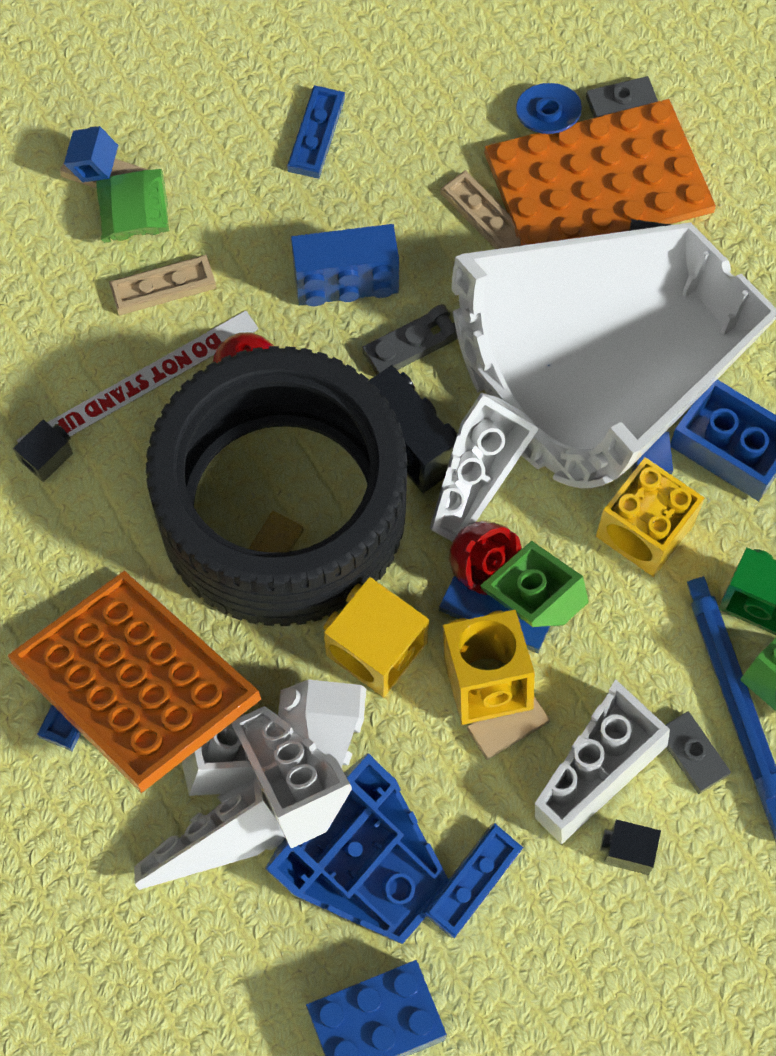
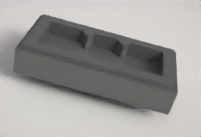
(620, 96)
(695, 753)

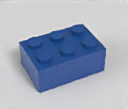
(346, 265)
(730, 439)
(379, 1016)

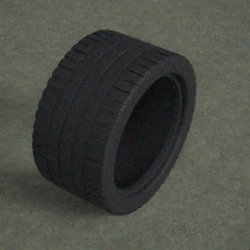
(259, 393)

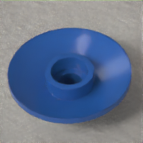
(548, 108)

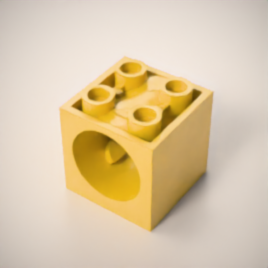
(649, 516)
(375, 636)
(488, 692)

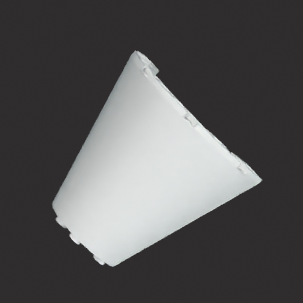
(628, 331)

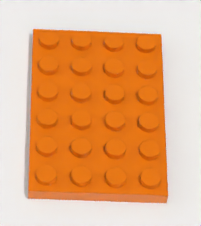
(600, 176)
(134, 680)

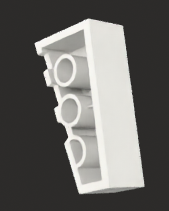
(601, 762)

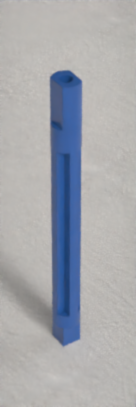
(736, 696)

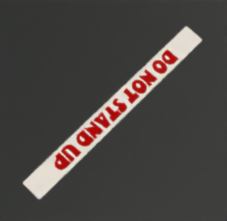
(151, 376)

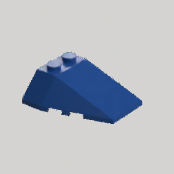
(369, 861)

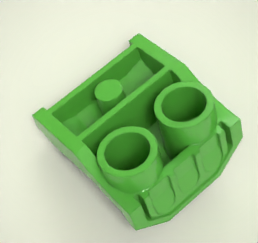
(132, 205)

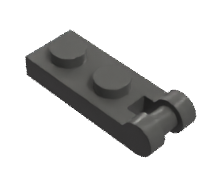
(411, 341)

